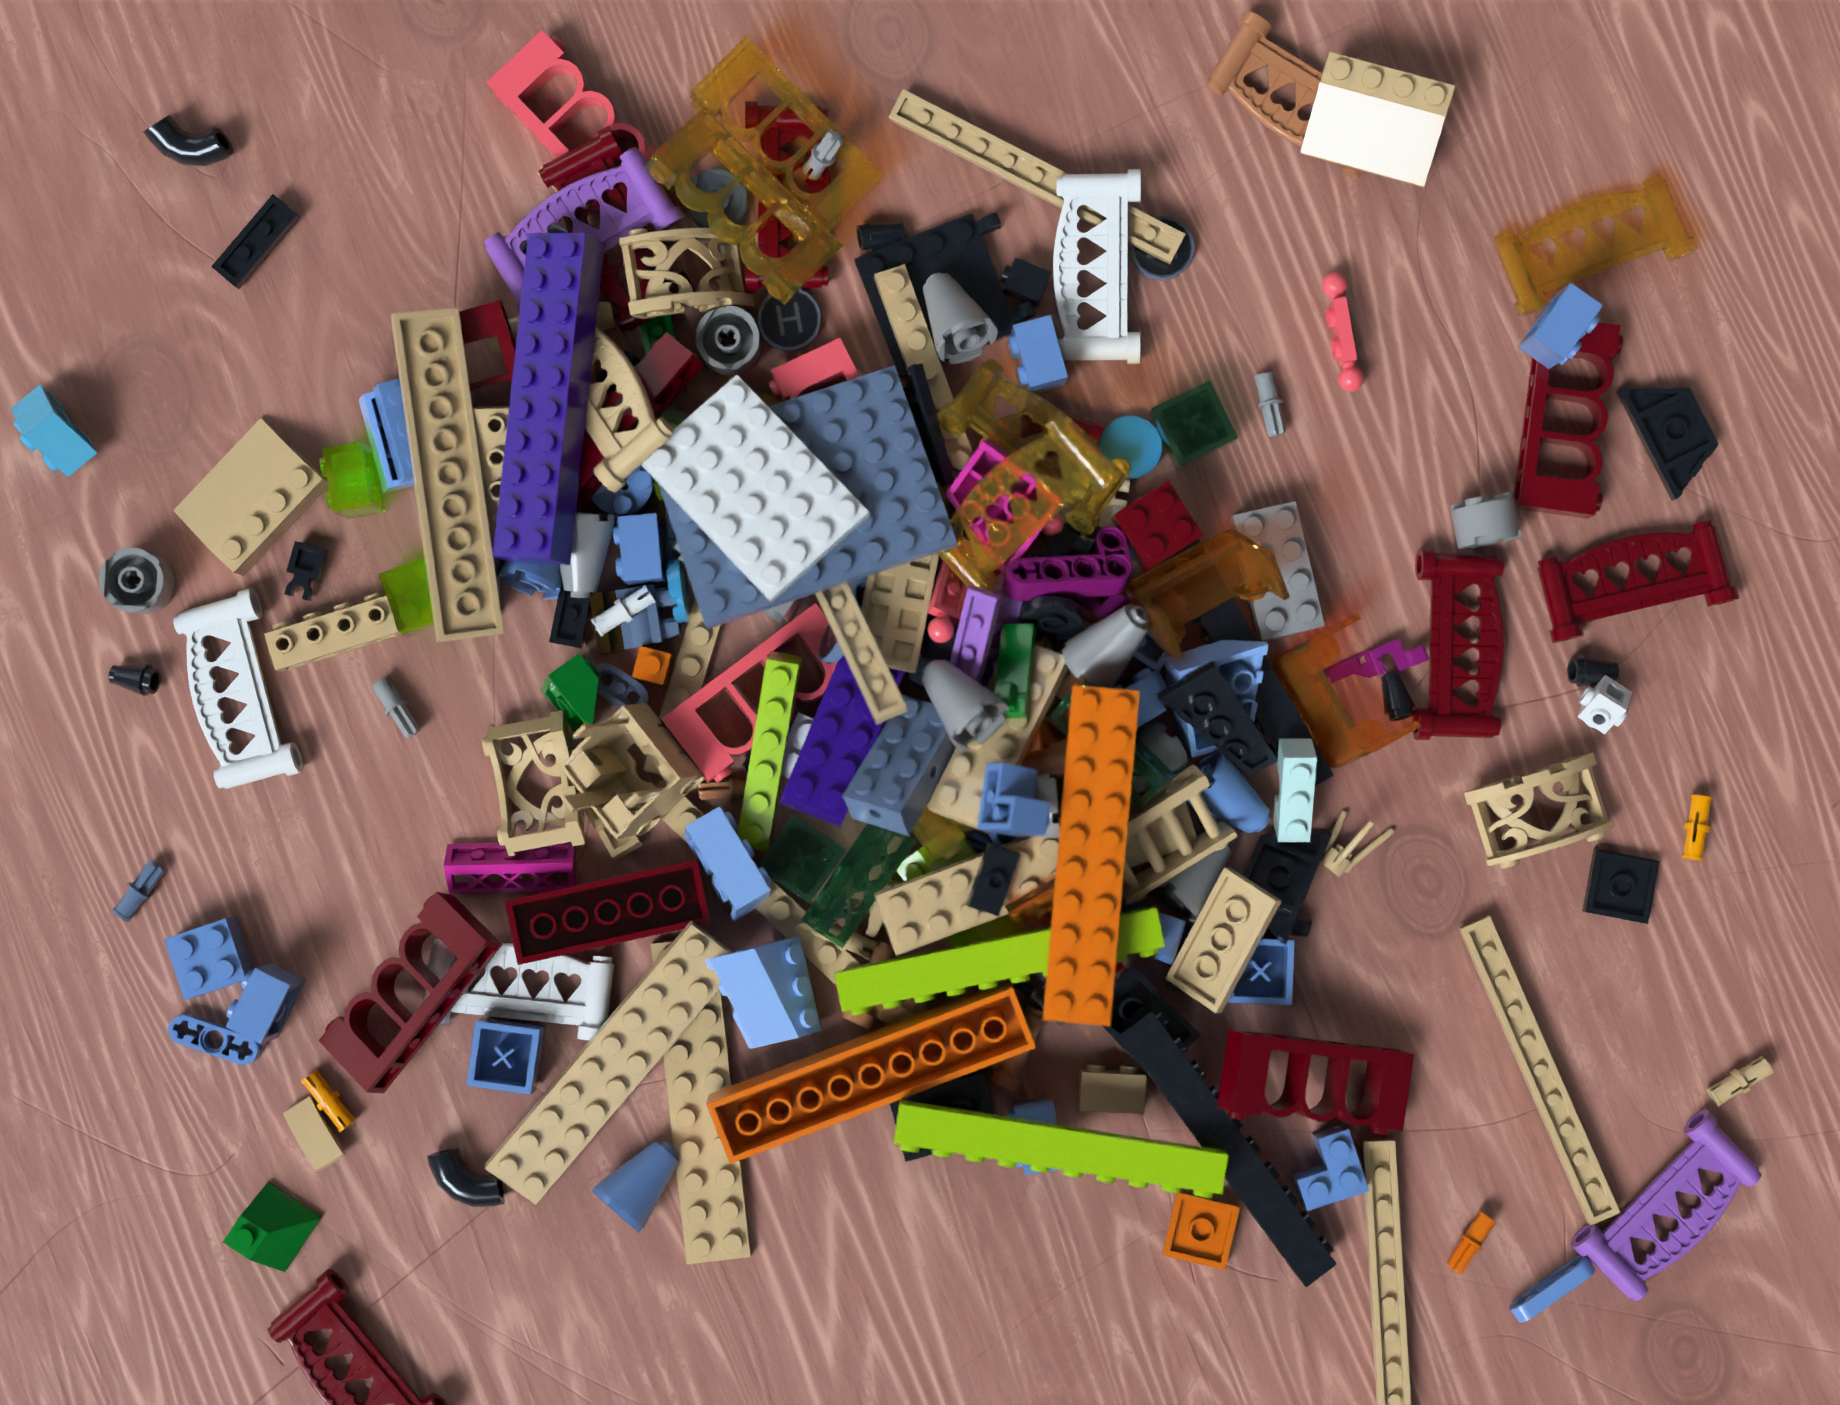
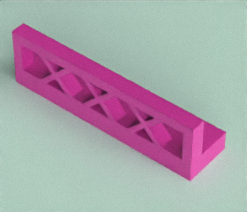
(482, 859)

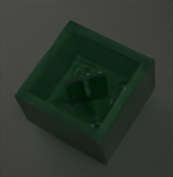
(1193, 425)
(802, 858)

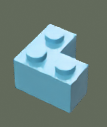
(51, 432)

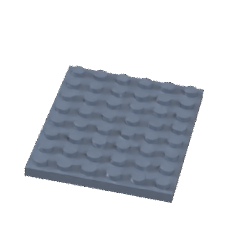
(874, 449)

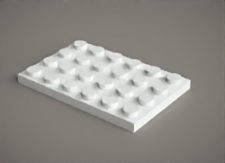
(755, 488)

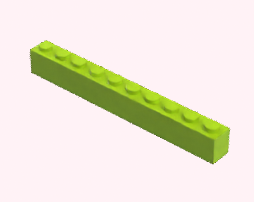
(977, 964)
(1060, 1147)

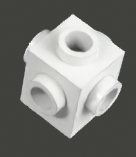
(1604, 704)

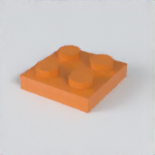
(1200, 1230)

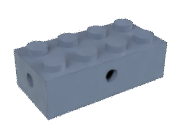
(901, 769)

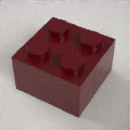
(1157, 526)

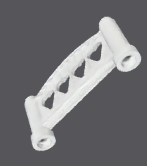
(1109, 197)
(264, 754)
(585, 1008)

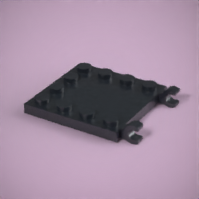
(948, 249)

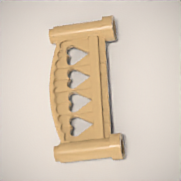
(625, 449)

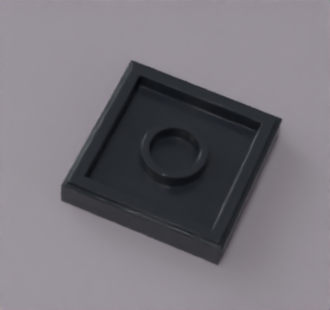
(1620, 886)

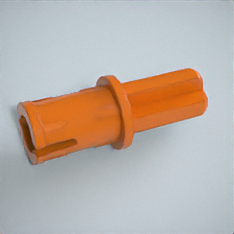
(1470, 1242)

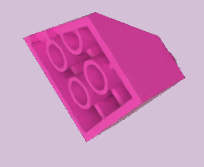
(982, 461)

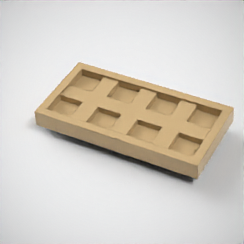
(897, 610)

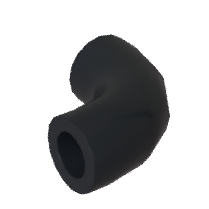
(189, 148)
(461, 1183)

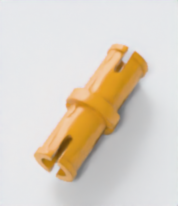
(1699, 807)
(328, 1100)

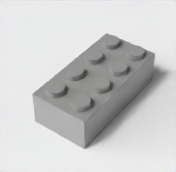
(1281, 532)

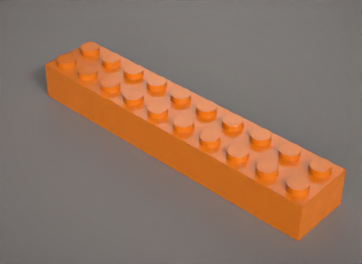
(1091, 855)
(870, 1071)

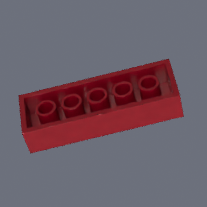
(606, 912)

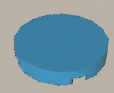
(1135, 442)
(678, 590)

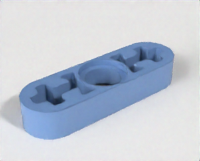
(196, 1023)
(1552, 1288)

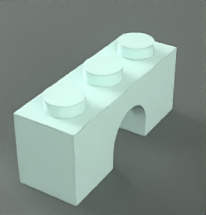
(1296, 794)

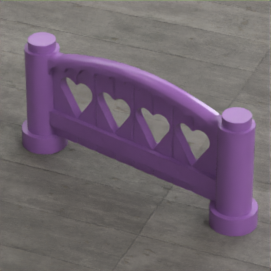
(645, 205)
(1612, 1248)

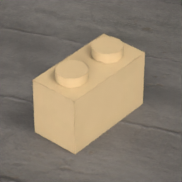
(1112, 1089)

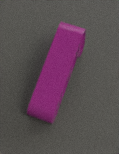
(1030, 576)

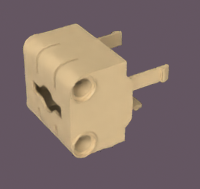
(608, 773)

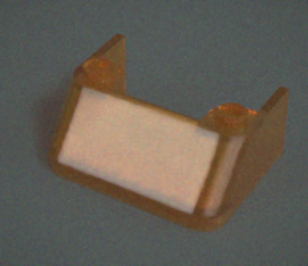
(1201, 580)
(1319, 706)

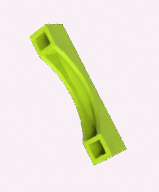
(768, 749)

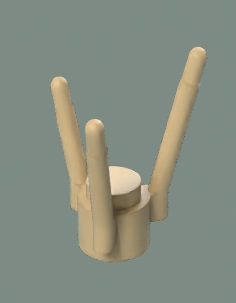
(1339, 859)

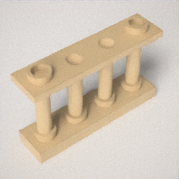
(1185, 786)

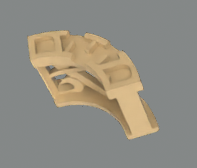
(658, 298)
(556, 743)
(1572, 774)

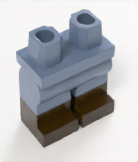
(645, 628)

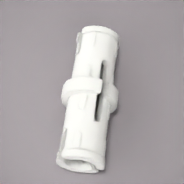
(623, 610)

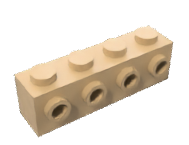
(491, 437)
(332, 633)

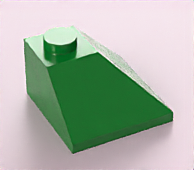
(573, 690)
(272, 1228)

